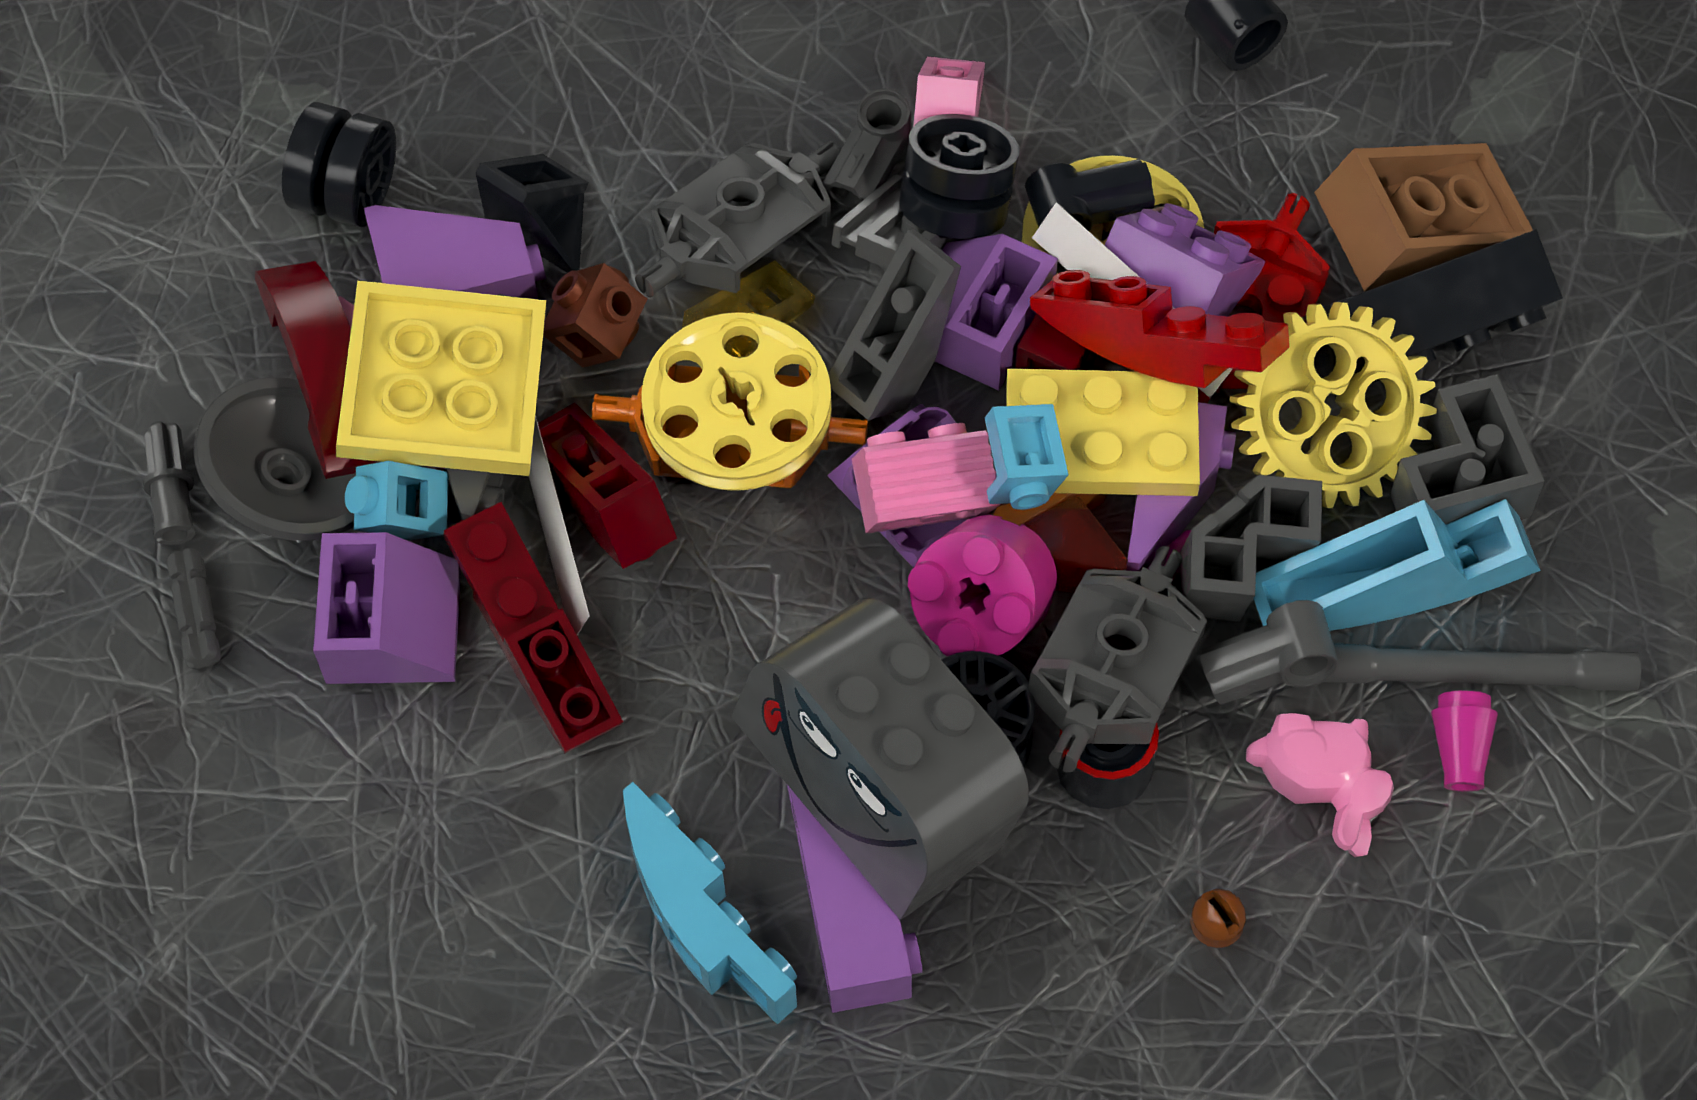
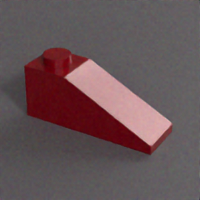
(605, 487)

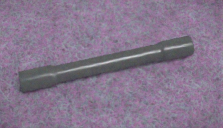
(1580, 670)

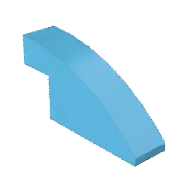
(1402, 565)

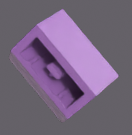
(1177, 253)
(991, 305)
(385, 610)

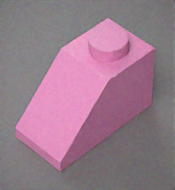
(948, 88)

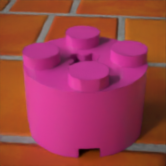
(976, 552)

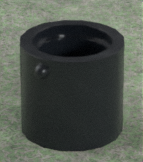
(1238, 29)

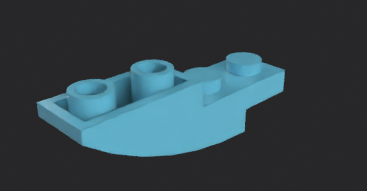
(683, 890)

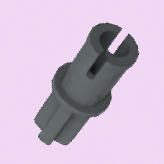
(168, 484)

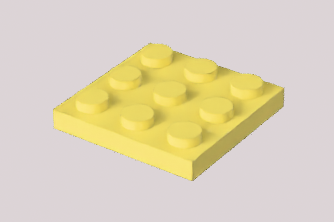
(441, 378)

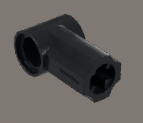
(1091, 194)

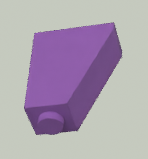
(453, 252)

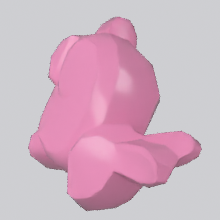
(1326, 765)

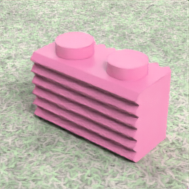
(924, 478)

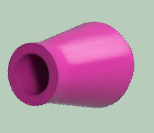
(1464, 737)

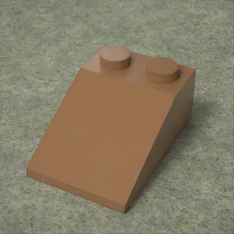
(1417, 208)

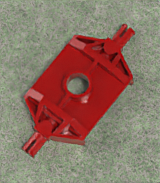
(1292, 270)

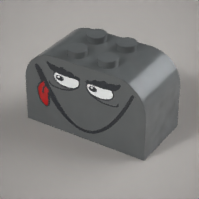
(886, 751)

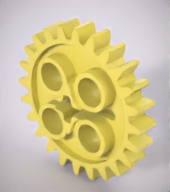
(1376, 437)

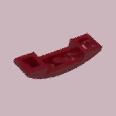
(318, 344)

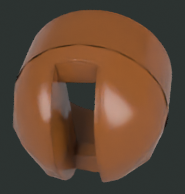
(1209, 925)

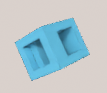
(385, 500)

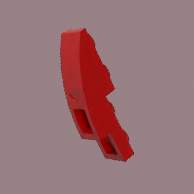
(1142, 331)

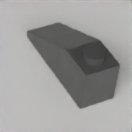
(897, 330)

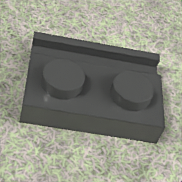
(879, 225)

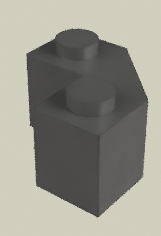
(1260, 525)

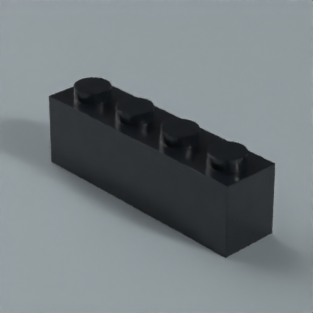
(1460, 299)

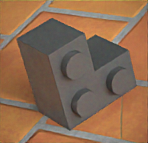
(1476, 458)

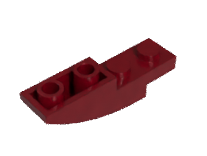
(532, 629)

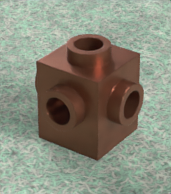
(594, 314)

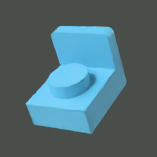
(1025, 455)

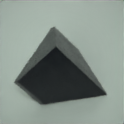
(540, 198)

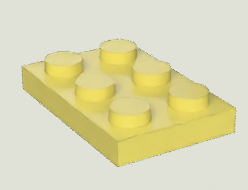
(1118, 429)

